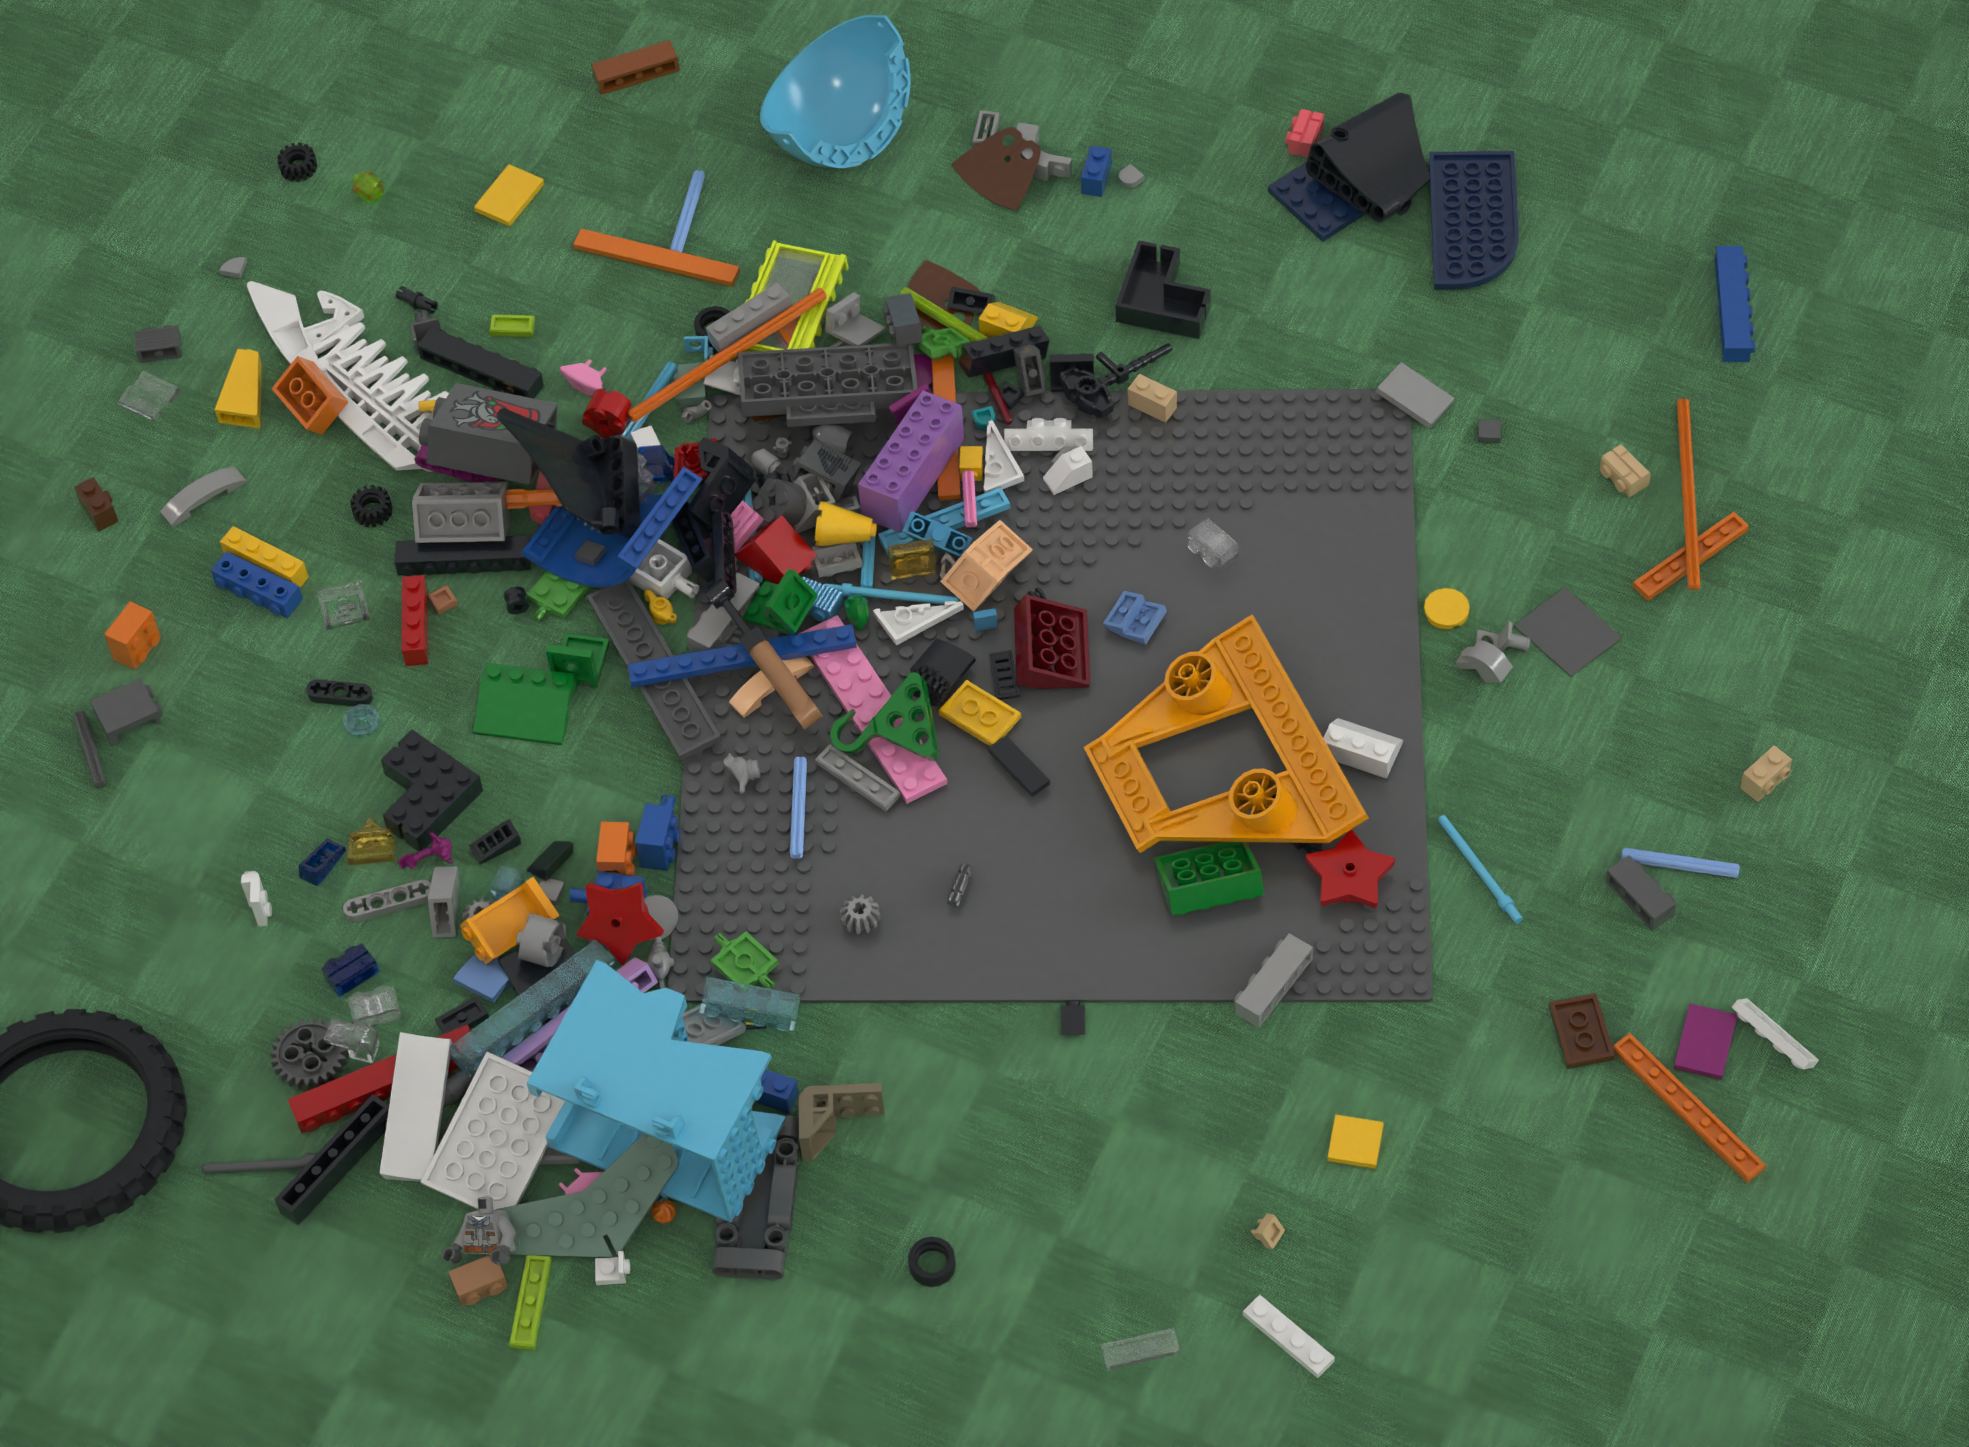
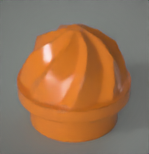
(663, 1211)

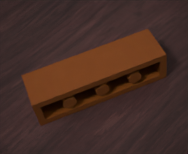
(635, 67)

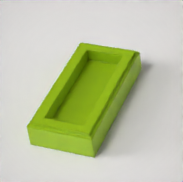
(512, 325)

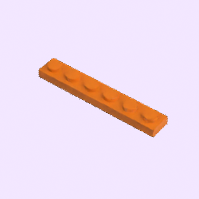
(1675, 566)

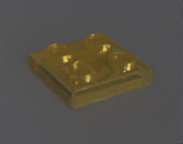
(912, 559)

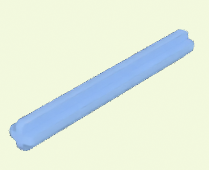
(688, 211)
(798, 807)
(1682, 862)

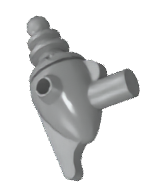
(659, 961)

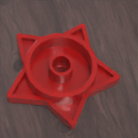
(1349, 871)
(618, 919)

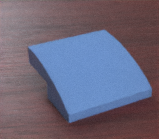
(1134, 617)
(483, 979)

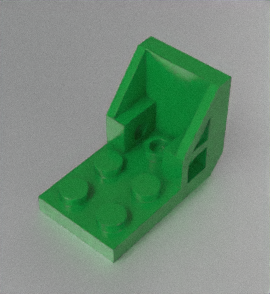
(782, 604)

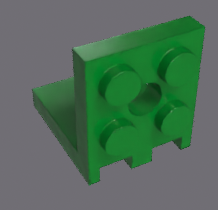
(580, 656)

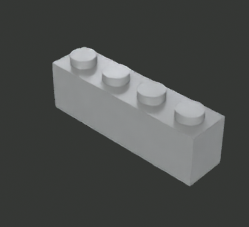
(748, 317)
(716, 624)
(1273, 980)

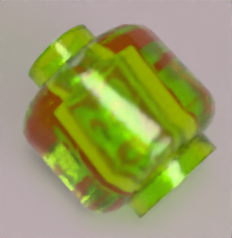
(367, 186)

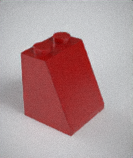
(776, 550)

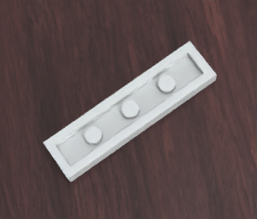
(1779, 1037)
(1288, 1336)

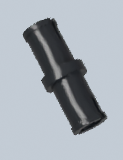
(416, 300)

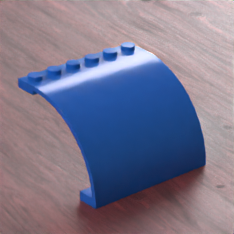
(562, 536)

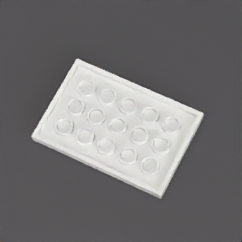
(493, 1137)

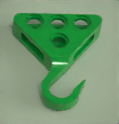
(882, 724)

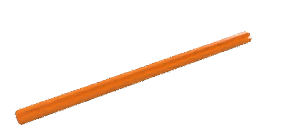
(726, 354)
(1688, 494)

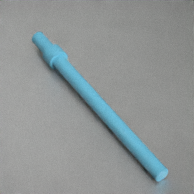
(848, 590)
(1504, 901)

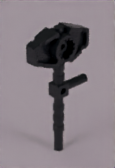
(1092, 394)

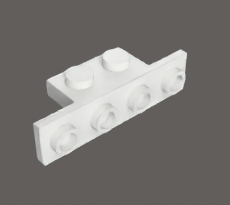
(1048, 436)

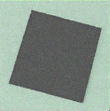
(1568, 631)

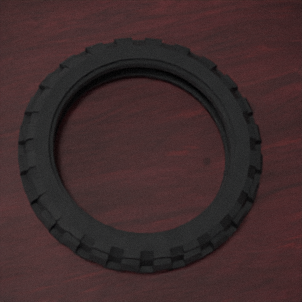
(154, 1147)

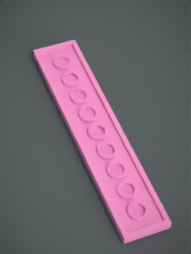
(861, 689)

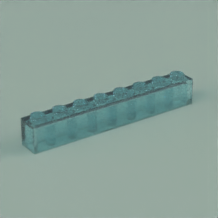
(528, 1010)

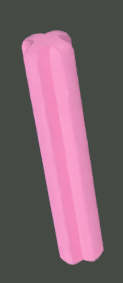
(969, 499)

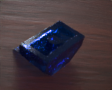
(658, 463)

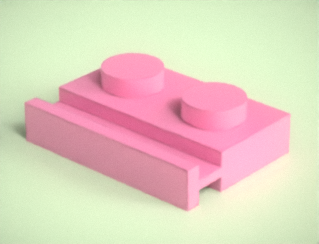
(744, 523)

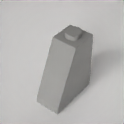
(444, 901)

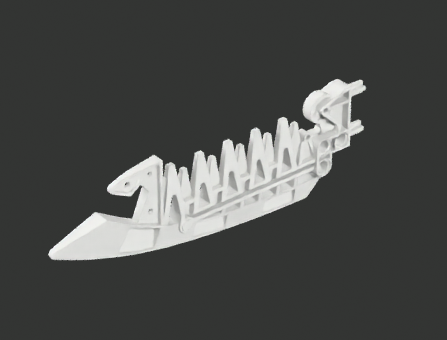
(284, 324)

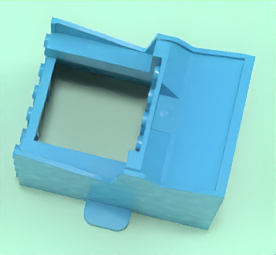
(633, 1072)

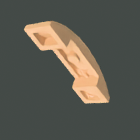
(755, 689)

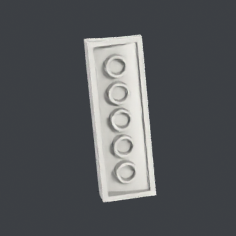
(415, 1106)

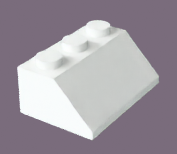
(1362, 747)

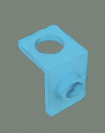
(704, 347)

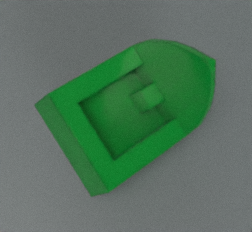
(857, 610)

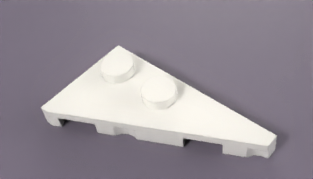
(1000, 465)
(912, 620)

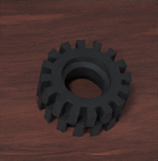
(300, 170)
(371, 496)
(936, 684)

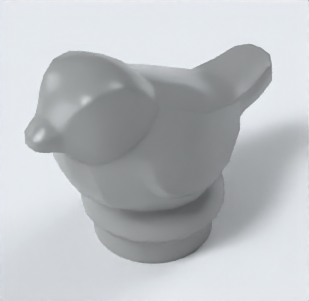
(742, 770)

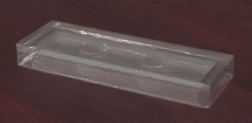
(1140, 1349)

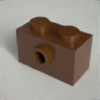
(96, 503)

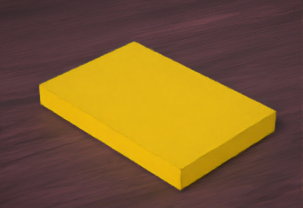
(509, 195)
(979, 713)

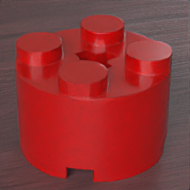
(607, 413)

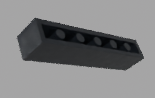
(479, 364)
(461, 557)
(333, 1161)

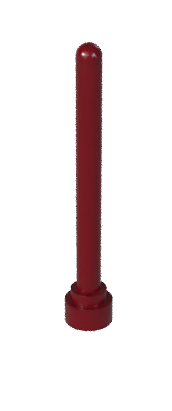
(998, 398)

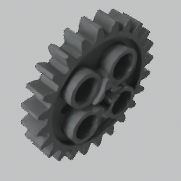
(308, 1055)

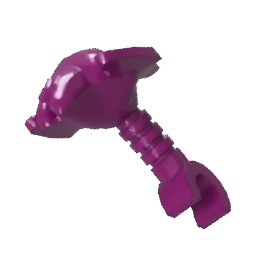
(440, 847)

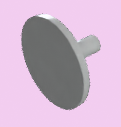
(663, 912)

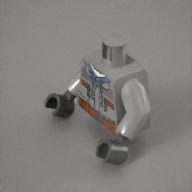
(484, 1233)

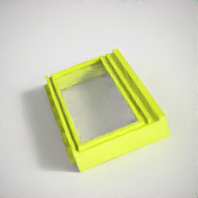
(799, 274)

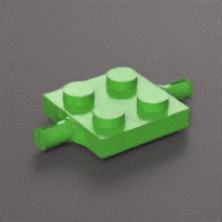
(941, 342)
(555, 596)
(744, 960)

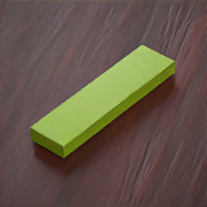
(530, 1302)

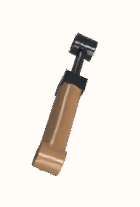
(767, 659)

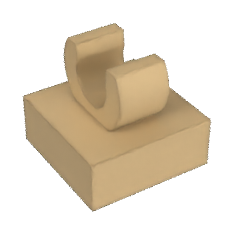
(1268, 1231)

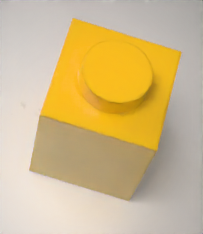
(972, 459)

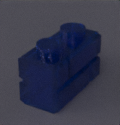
(350, 969)

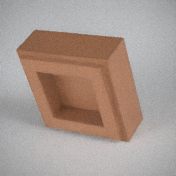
(442, 599)

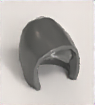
(834, 436)

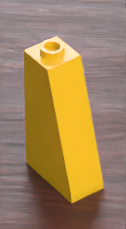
(242, 391)

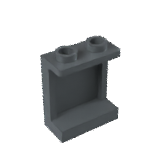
(125, 709)

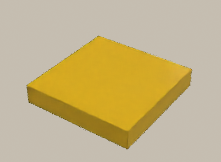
(1355, 1141)

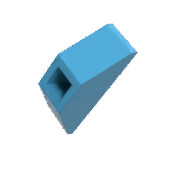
(944, 538)

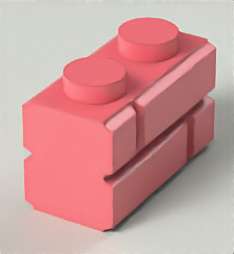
(1305, 132)

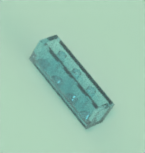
(750, 1004)

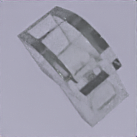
(356, 1036)

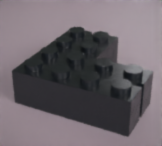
(1153, 298)
(435, 786)

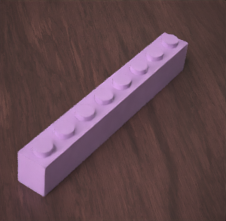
(532, 1048)

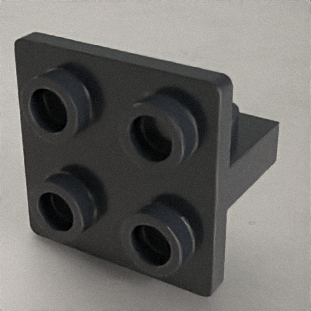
(1062, 362)

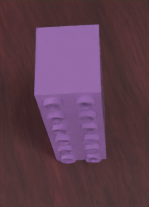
(911, 461)

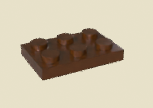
(1581, 1031)

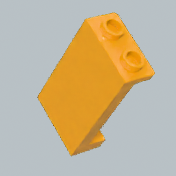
(497, 926)

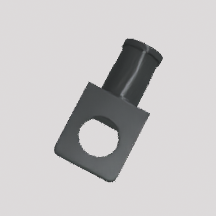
(422, 326)

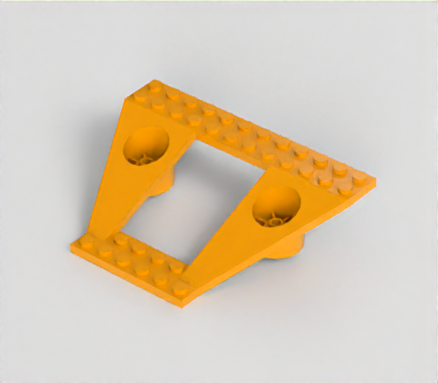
(1311, 797)

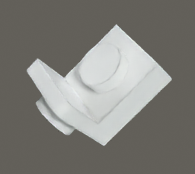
(612, 1269)

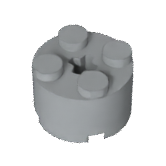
(541, 940)

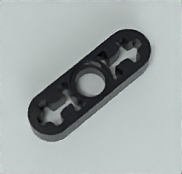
(346, 700)

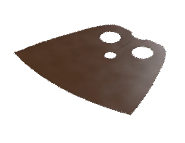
(994, 178)
(935, 285)

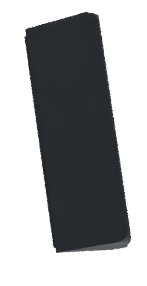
(969, 300)
(551, 859)

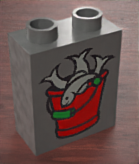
(473, 440)

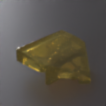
(371, 844)

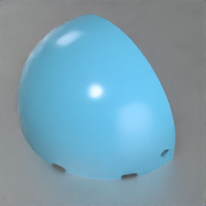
(841, 95)

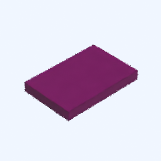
(1705, 1041)

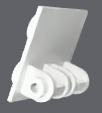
(725, 377)

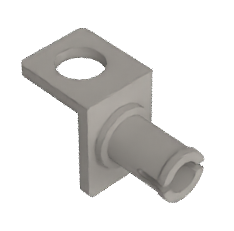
(1505, 638)

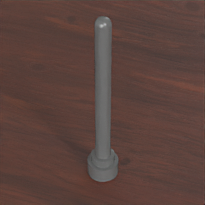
(258, 1165)

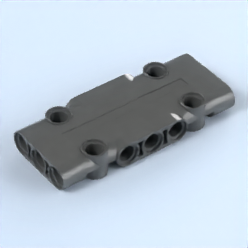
(764, 1216)

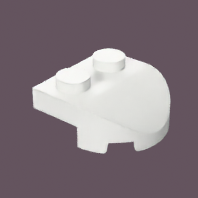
(256, 897)

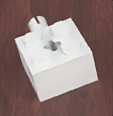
(665, 572)

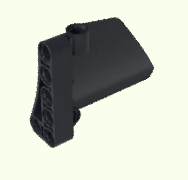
(1373, 159)
(590, 477)

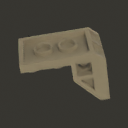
(824, 1103)

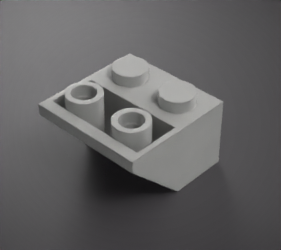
(816, 491)

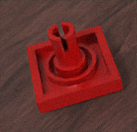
(689, 457)

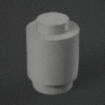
(766, 462)

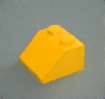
(1004, 319)

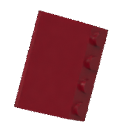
(1051, 644)

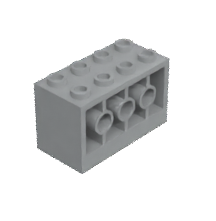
(461, 512)

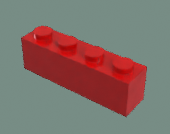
(414, 620)

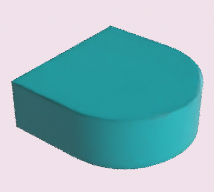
(982, 416)

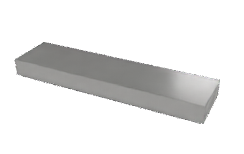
(858, 777)

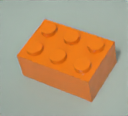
(309, 395)

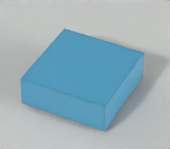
(985, 620)

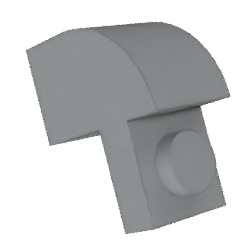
(1487, 660)

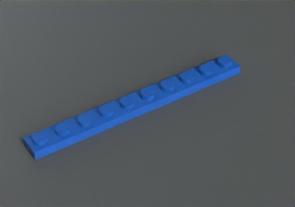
(737, 657)

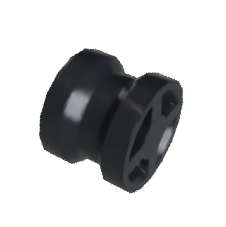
(516, 600)

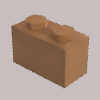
(477, 1280)

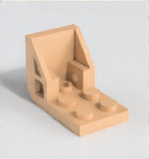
(985, 565)

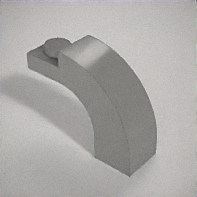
(1048, 163)

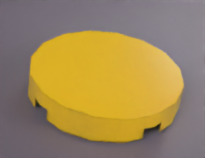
(1446, 608)

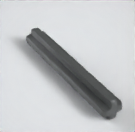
(89, 749)

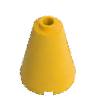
(842, 526)

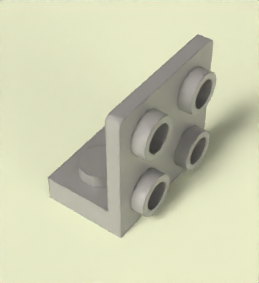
(848, 325)

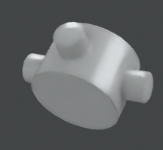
(782, 445)

